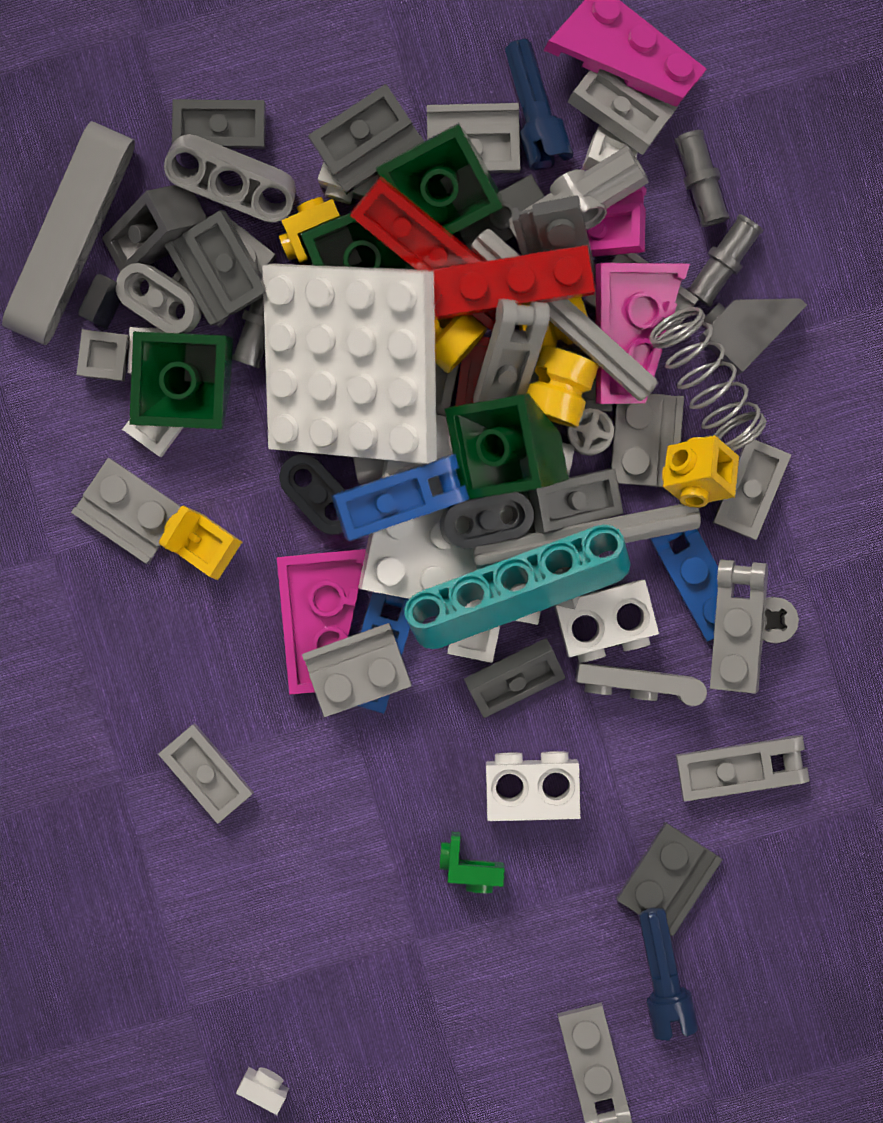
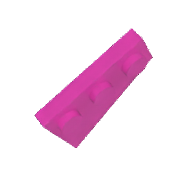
(623, 43)
(628, 307)
(316, 605)

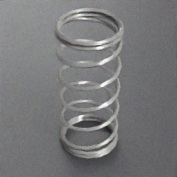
(691, 327)

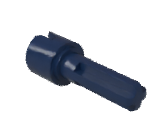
(543, 133)
(668, 1000)

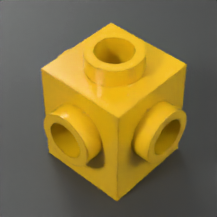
(700, 471)

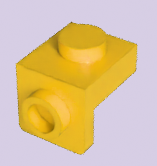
(310, 215)
(199, 541)

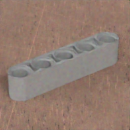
(68, 233)

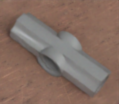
(599, 185)

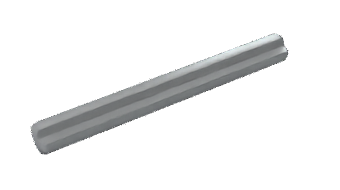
(580, 329)
(632, 526)

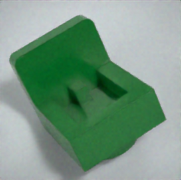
(476, 874)

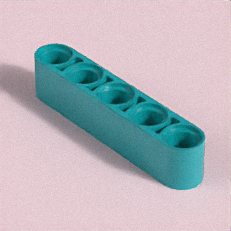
(531, 568)

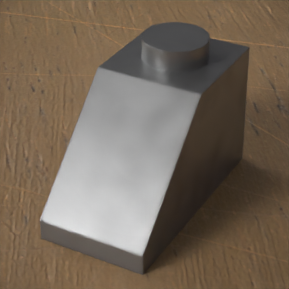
(151, 223)
(749, 327)

